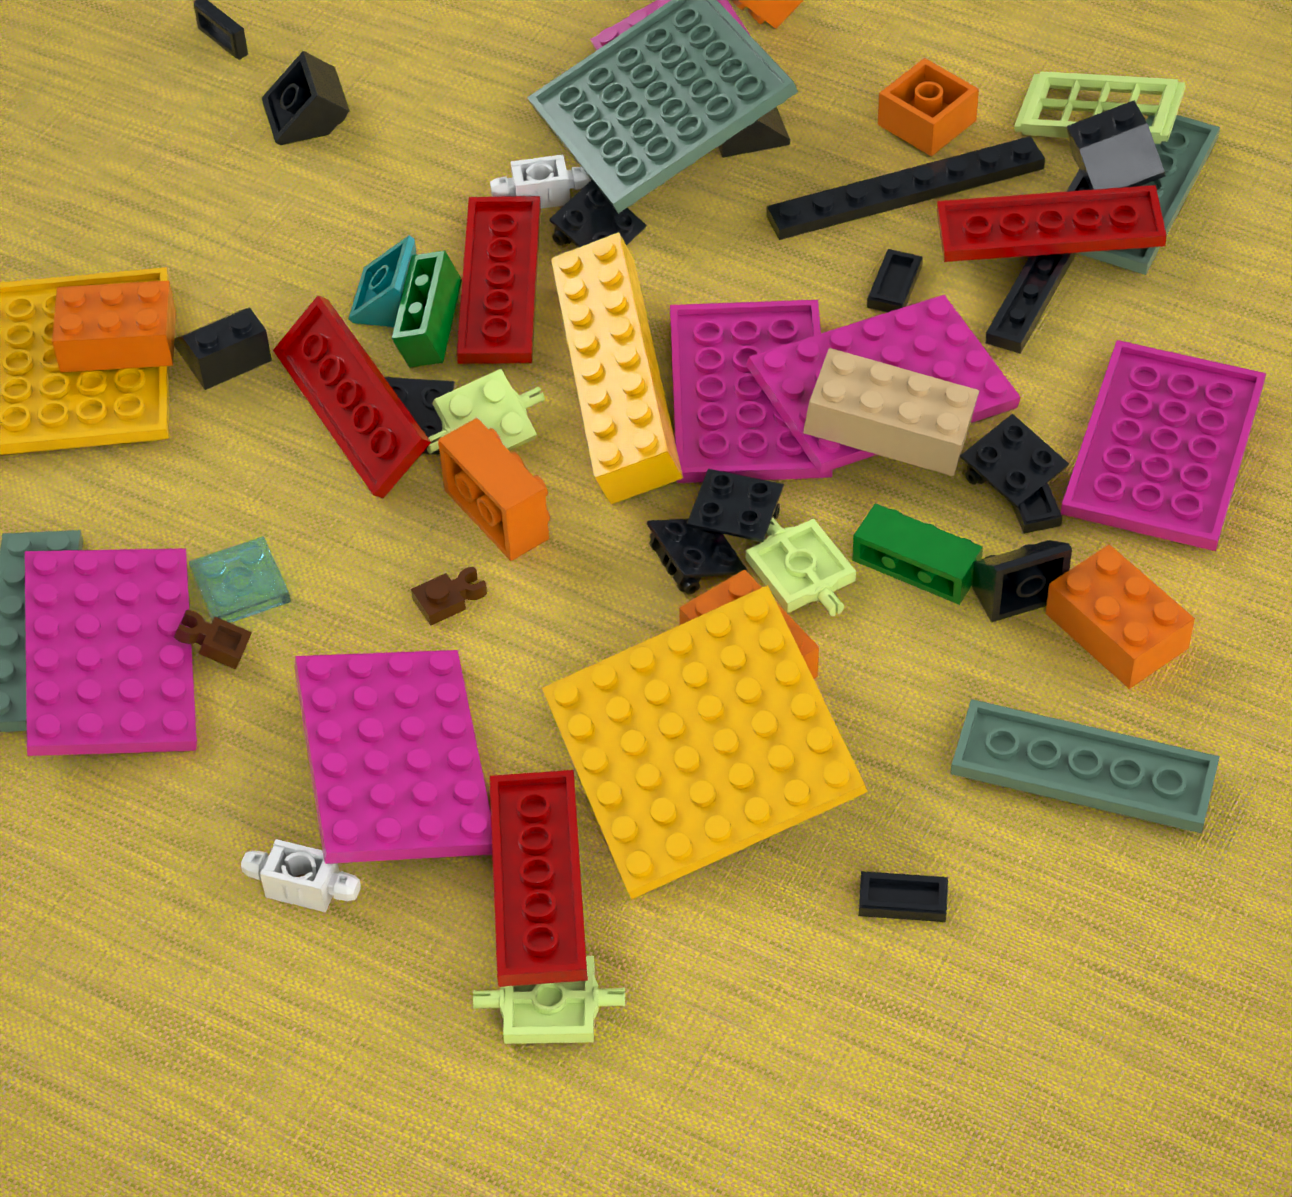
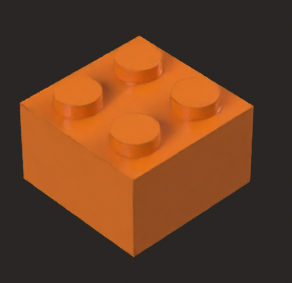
(928, 106)

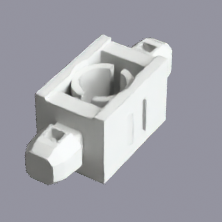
(542, 178)
(310, 891)

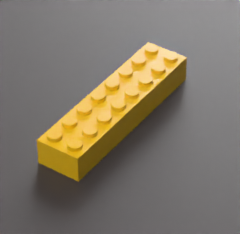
(615, 369)

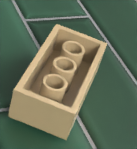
(890, 411)

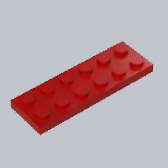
(1051, 223)
(499, 280)
(351, 397)
(537, 879)

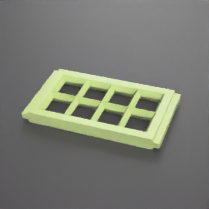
(1036, 100)

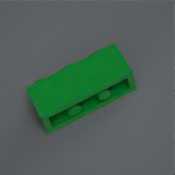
(427, 309)
(916, 553)

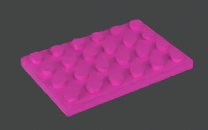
(918, 338)
(718, 404)
(1164, 445)
(106, 652)
(393, 756)

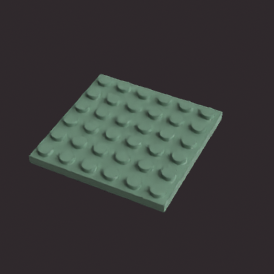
(661, 97)

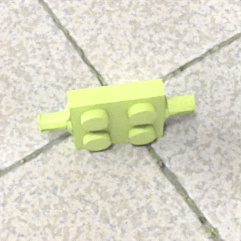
(491, 402)
(801, 566)
(550, 1010)

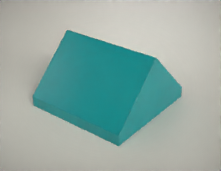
(382, 286)

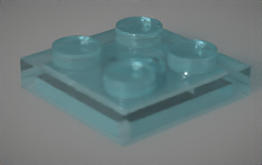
(240, 581)

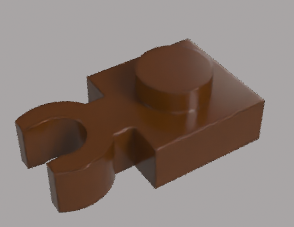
(444, 598)
(218, 640)

